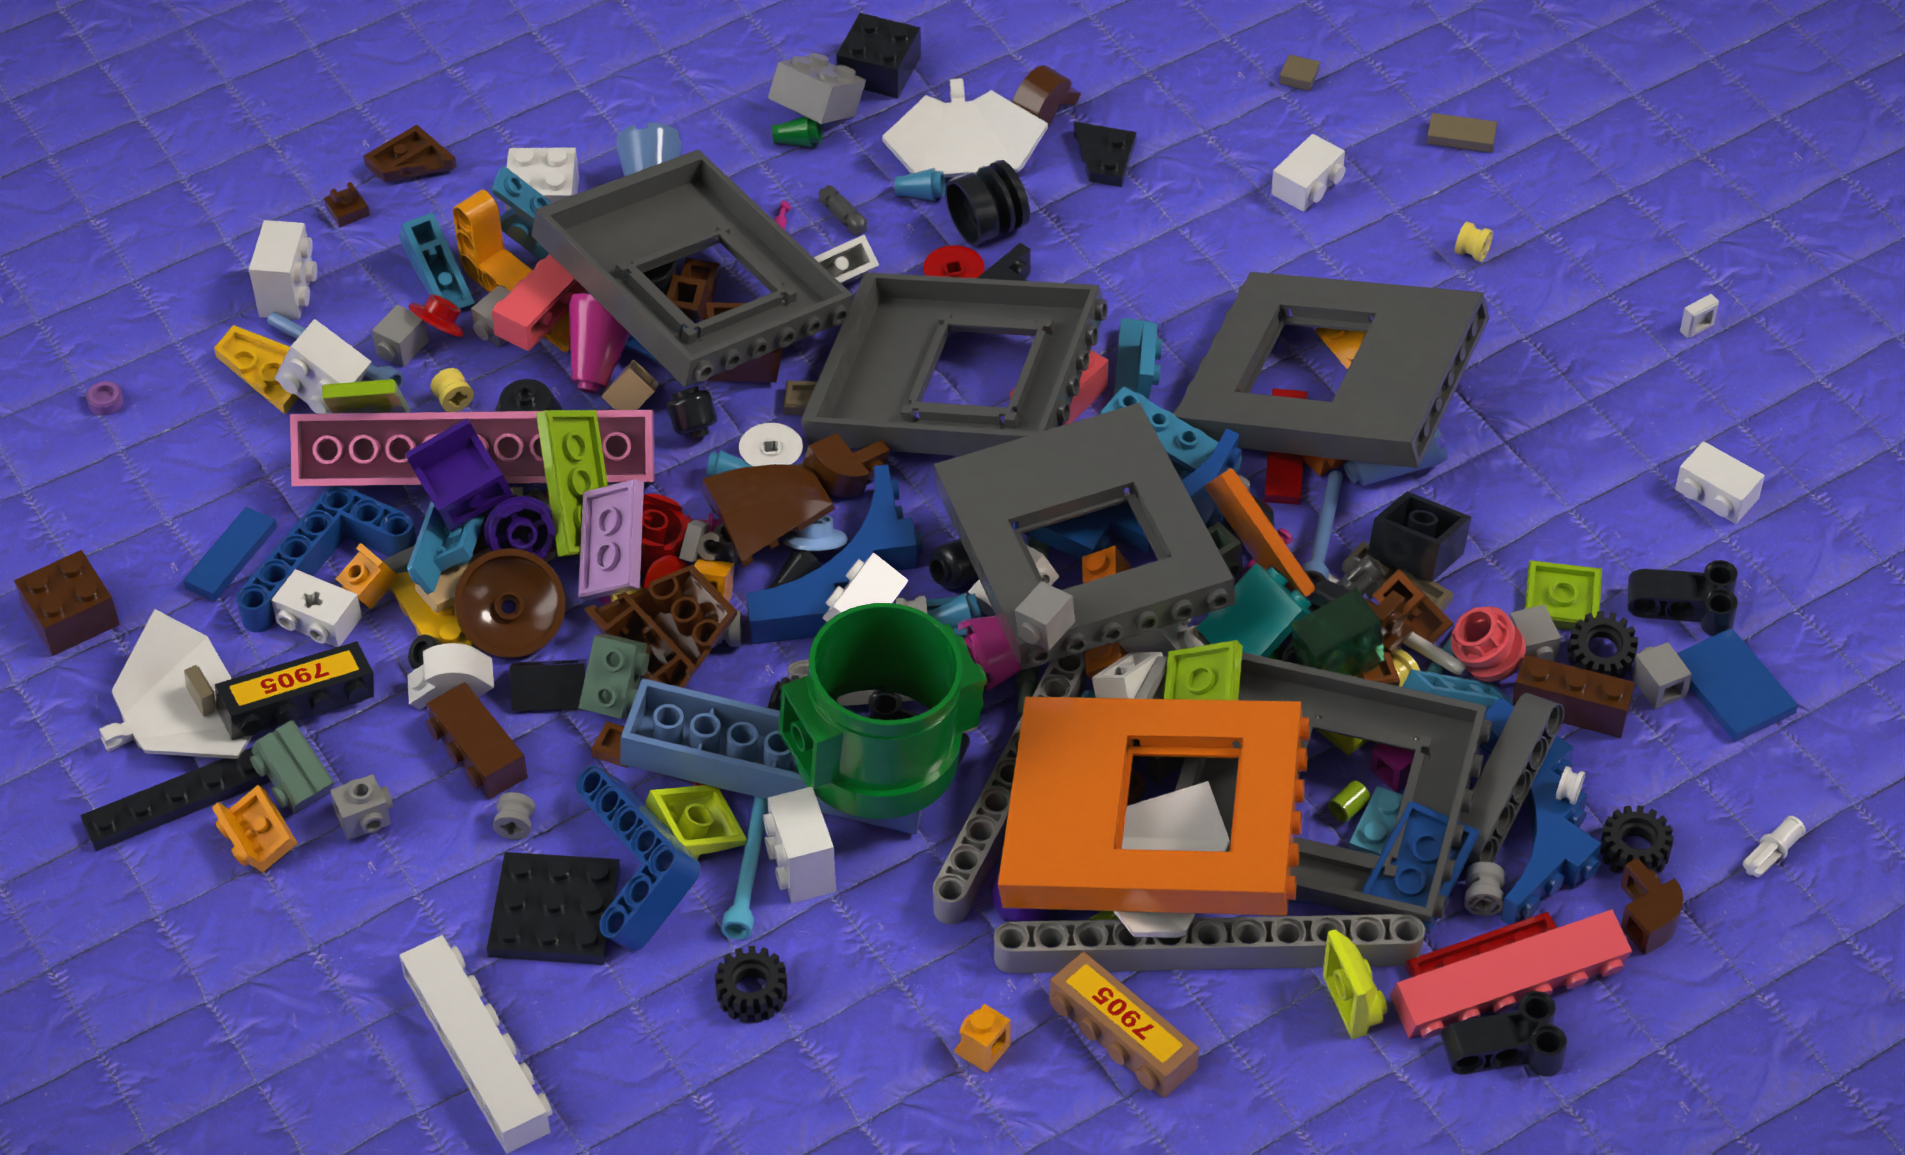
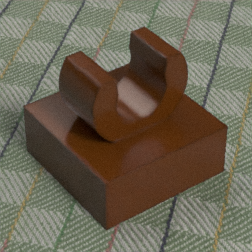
(346, 205)

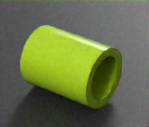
(1349, 801)

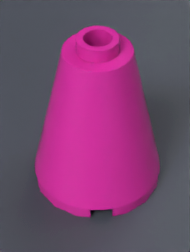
(594, 342)
(990, 649)

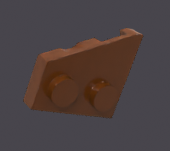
(409, 156)

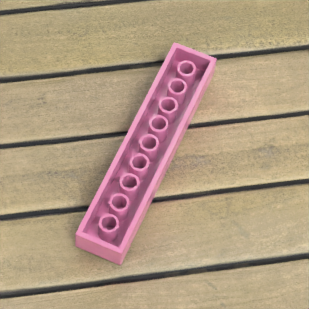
(373, 446)

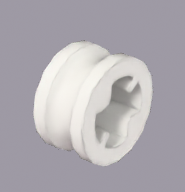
(1570, 785)

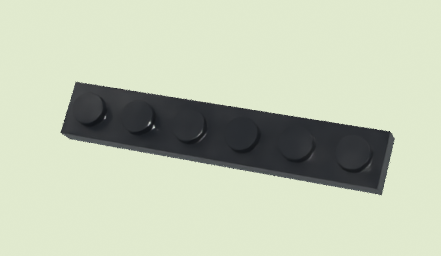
(171, 800)

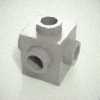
(362, 806)

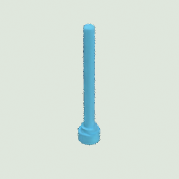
(738, 920)

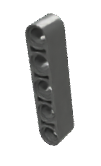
(1511, 772)

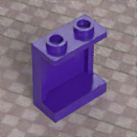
(458, 474)

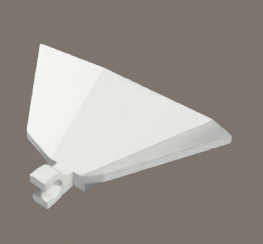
(964, 133)
(155, 697)
(1172, 821)

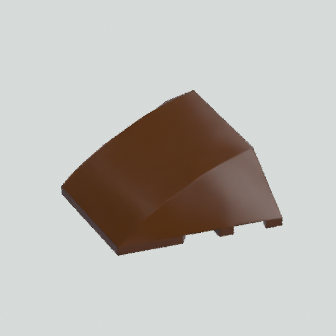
(765, 504)
(675, 617)

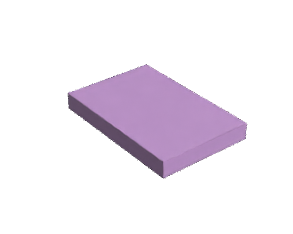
(611, 540)

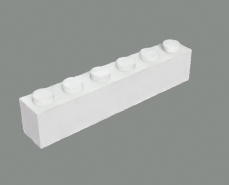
(475, 1043)

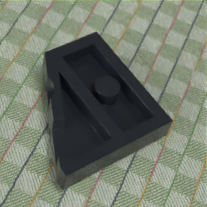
(1105, 152)

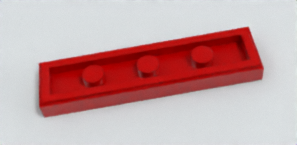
(1284, 469)
(1480, 944)

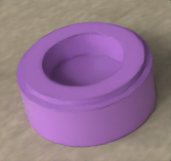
(104, 398)

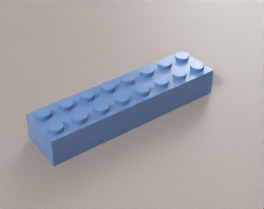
(719, 746)

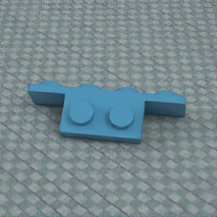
(523, 202)
(1137, 355)
(440, 548)

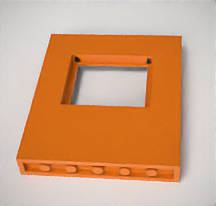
(1074, 797)

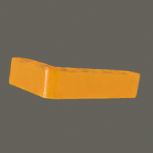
(488, 261)

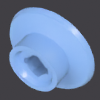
(816, 536)

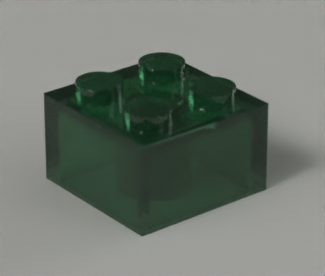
(1340, 636)

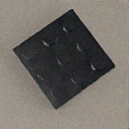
(552, 908)

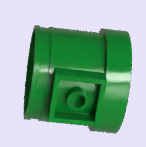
(871, 763)

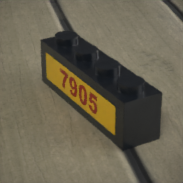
(294, 690)

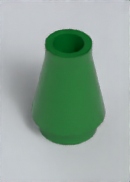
(798, 132)

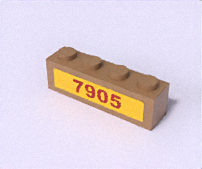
(1123, 1025)

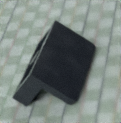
(547, 684)

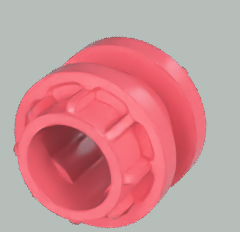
(1488, 644)

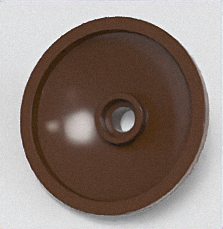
(513, 578)

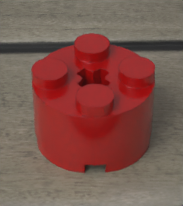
(662, 529)

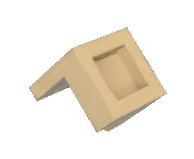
(630, 388)

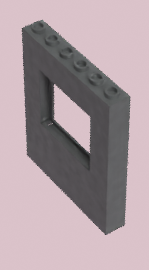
(667, 215)
(896, 338)
(1390, 392)
(1068, 476)
(1378, 712)

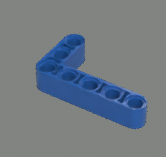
(315, 537)
(666, 866)

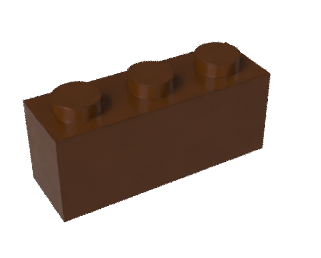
(1588, 697)
(476, 741)

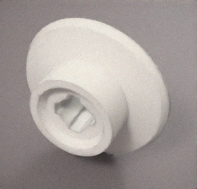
(770, 445)

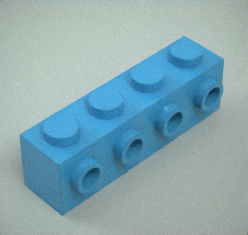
(1184, 444)

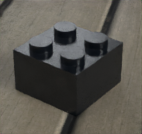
(881, 53)
(1419, 536)

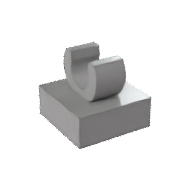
(695, 541)

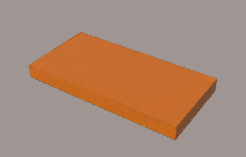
(1256, 530)

